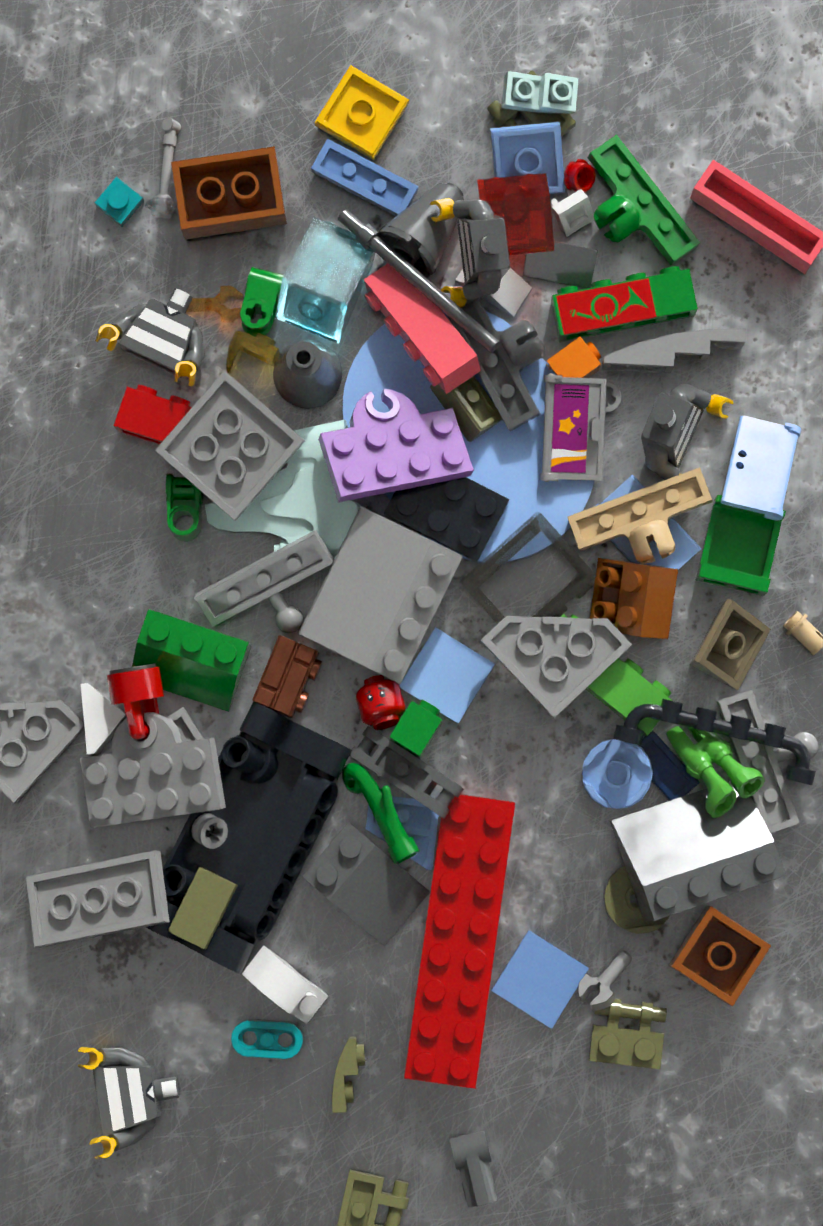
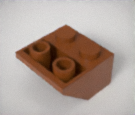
(634, 597)

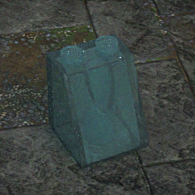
(324, 280)

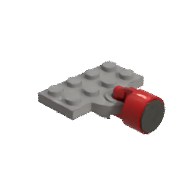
(149, 765)

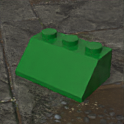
(192, 659)

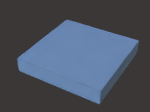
(540, 979)

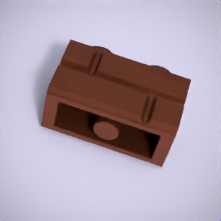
(287, 676)

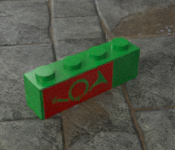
(624, 304)

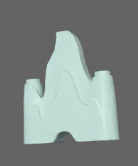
(296, 499)

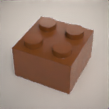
(719, 955)

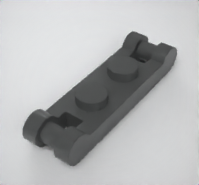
(405, 771)

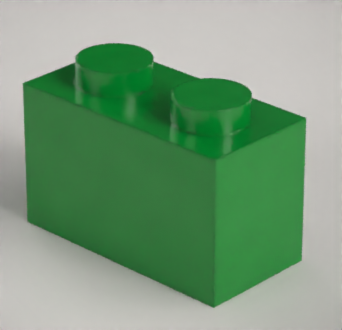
(417, 728)

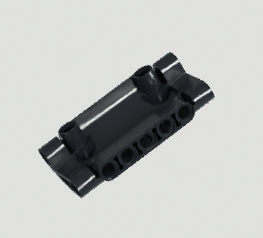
(272, 818)

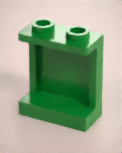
(738, 549)

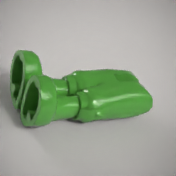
(699, 760)

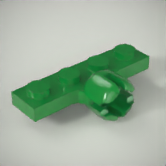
(638, 204)

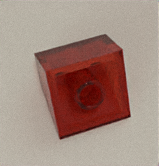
(525, 209)

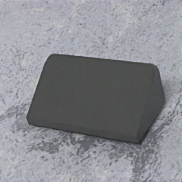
(564, 265)

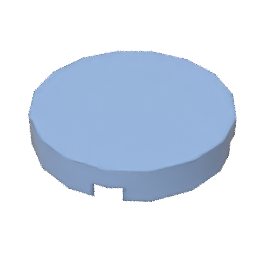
(617, 774)

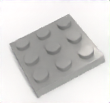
(230, 445)

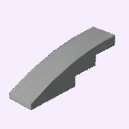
(660, 352)

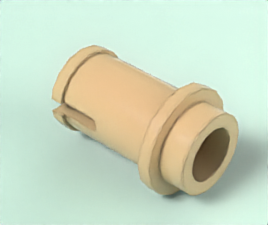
(804, 632)

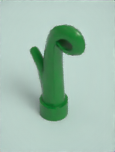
(380, 801)

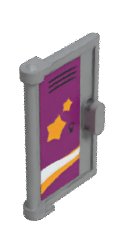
(568, 428)

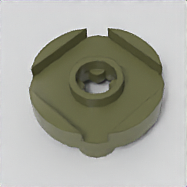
(621, 910)

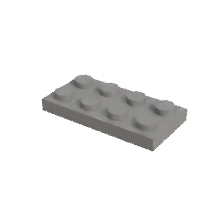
(97, 899)

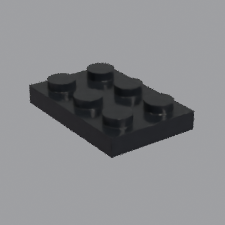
(450, 513)

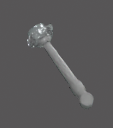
(162, 204)

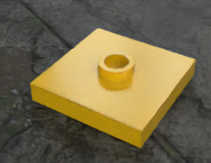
(361, 112)

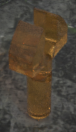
(214, 304)

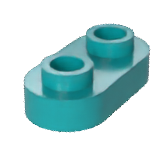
(267, 1040)

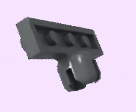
(504, 365)

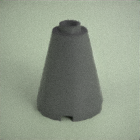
(417, 235)
(307, 374)

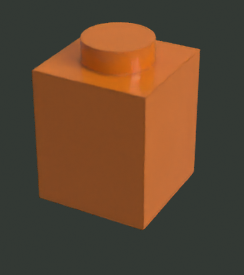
(576, 360)

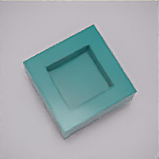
(119, 201)

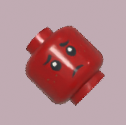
(380, 702)

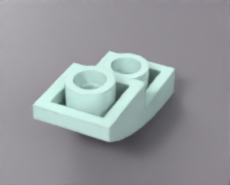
(540, 93)

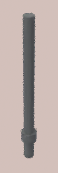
(369, 238)

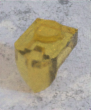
(259, 347)

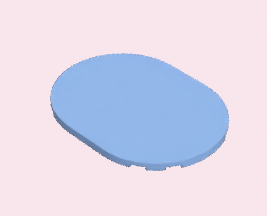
(500, 458)

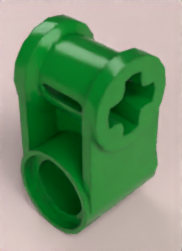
(261, 298)
(183, 499)

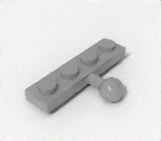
(266, 580)
(773, 797)

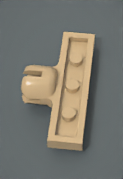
(642, 515)

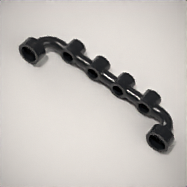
(706, 720)

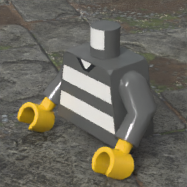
(481, 245)
(160, 335)
(674, 424)
(126, 1096)

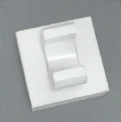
(573, 211)

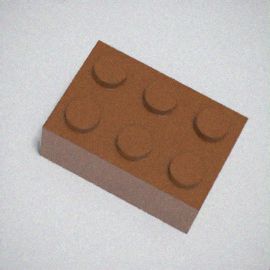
(229, 193)

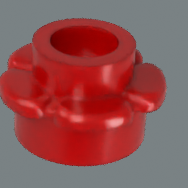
(579, 175)

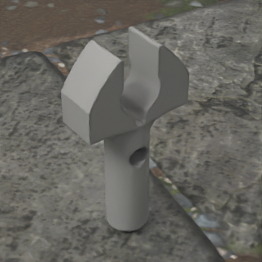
(604, 982)

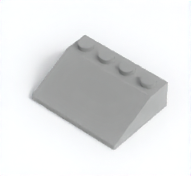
(380, 594)

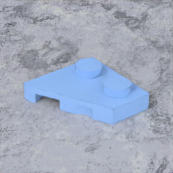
(418, 822)

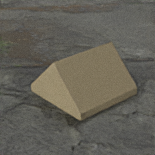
(730, 645)

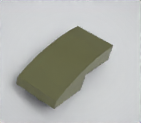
(348, 1064)

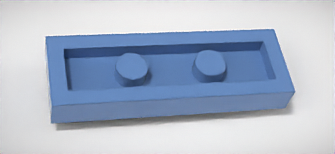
(364, 178)

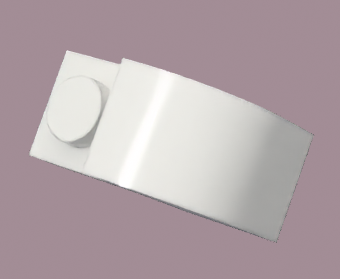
(284, 985)

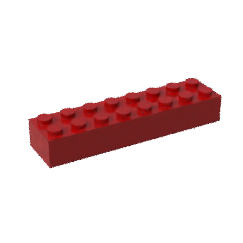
(460, 942)

